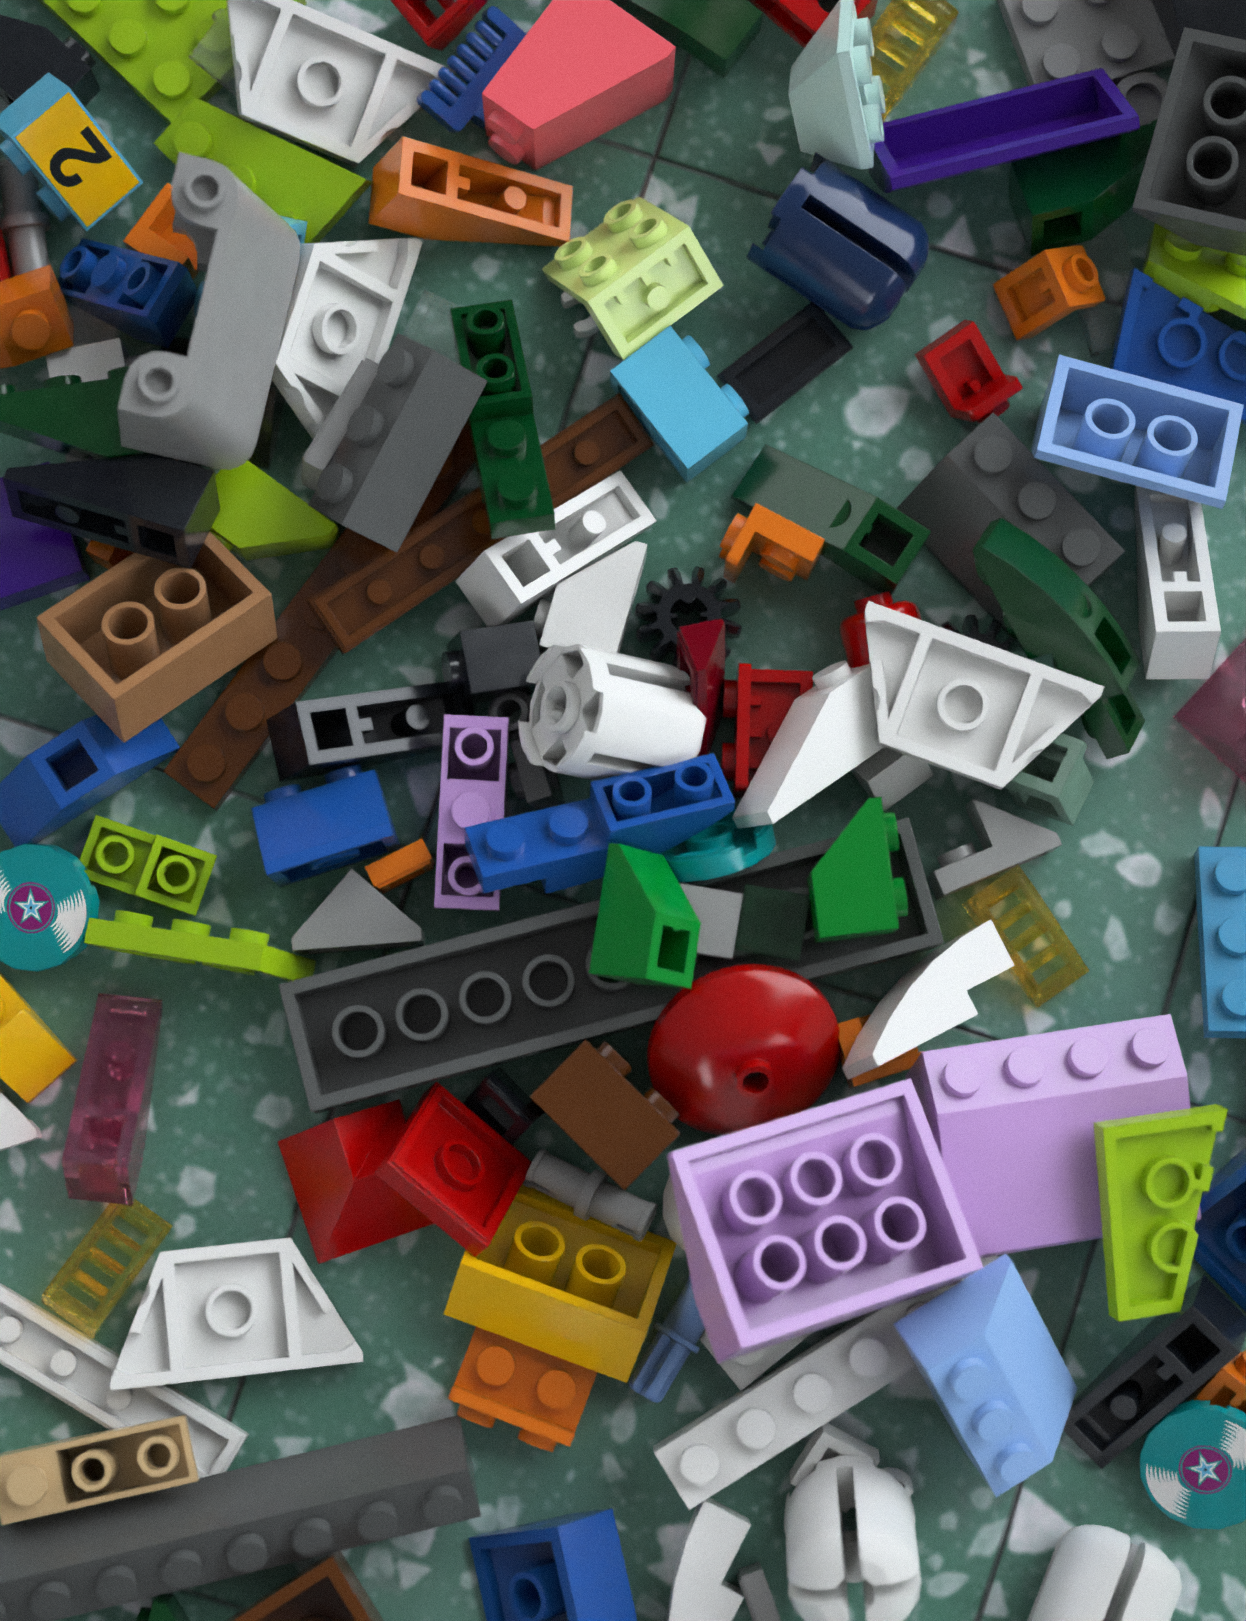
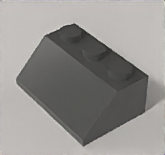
(1198, 147)
(397, 442)
(998, 478)

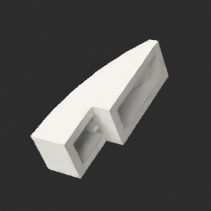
(929, 998)
(702, 1563)

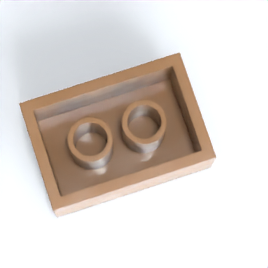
(156, 633)

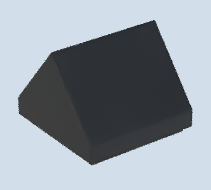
(503, 1106)

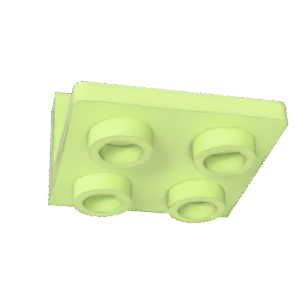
(635, 273)

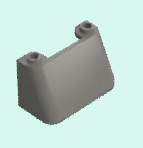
(215, 398)

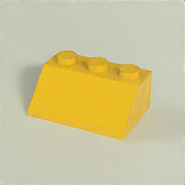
(564, 1285)

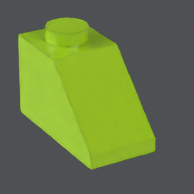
(265, 518)

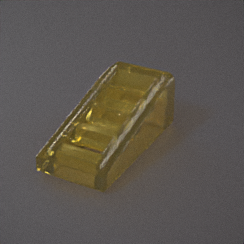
(935, 13)
(1032, 903)
(73, 1310)

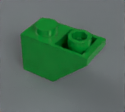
(854, 882)
(644, 922)

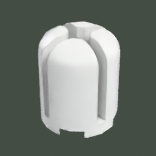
(608, 714)
(827, 1557)
(1106, 1579)

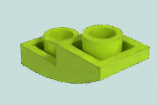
(146, 865)

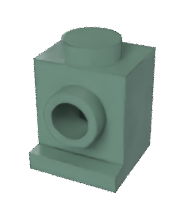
(1054, 781)

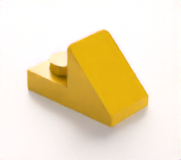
(28, 1048)

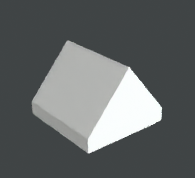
(891, 775)

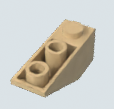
(95, 1468)

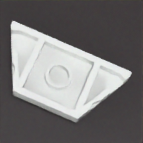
(321, 78)
(337, 316)
(964, 699)
(231, 1316)

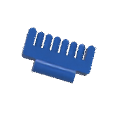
(468, 104)

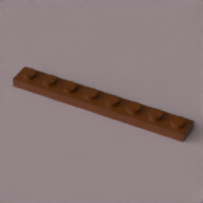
(285, 669)

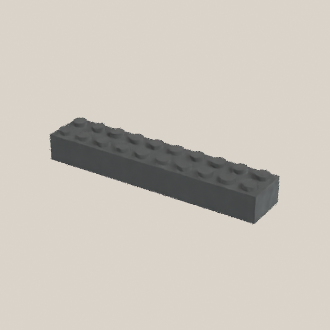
(531, 988)

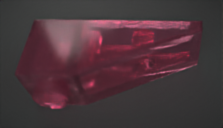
(113, 1100)

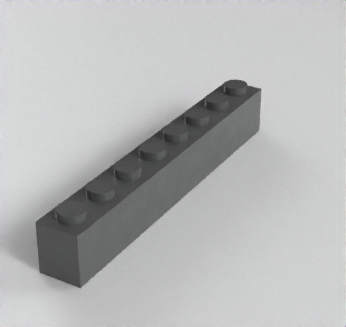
(237, 1522)

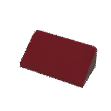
(703, 659)

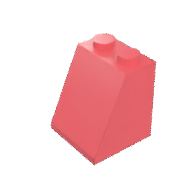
(574, 80)

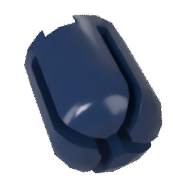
(842, 246)

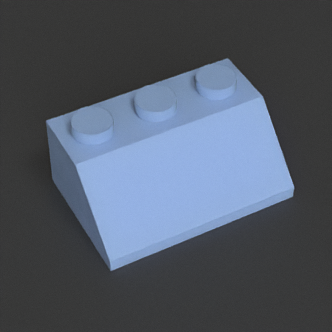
(1138, 431)
(993, 1372)

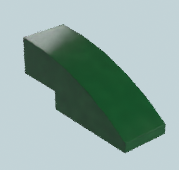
(707, 29)

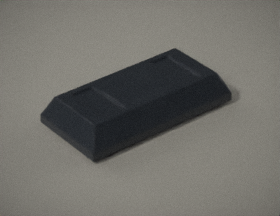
(786, 361)

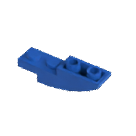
(571, 840)

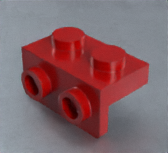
(759, 705)

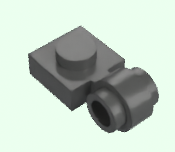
(529, 781)

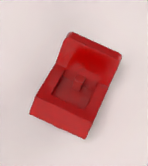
(967, 374)

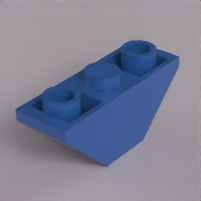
(128, 290)
(75, 775)

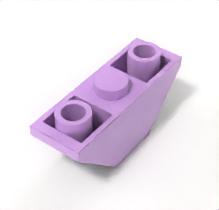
(470, 794)

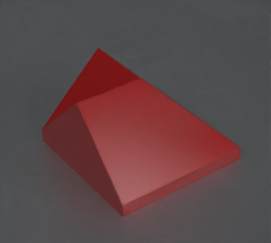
(338, 1186)

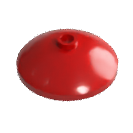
(740, 1025)

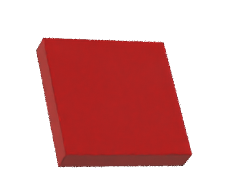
(454, 1169)

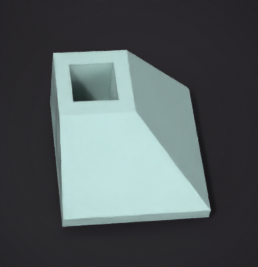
(834, 92)

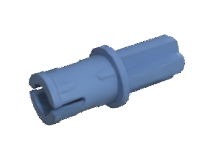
(669, 1348)

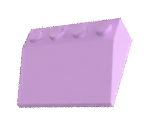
(1021, 1120)
(818, 1219)

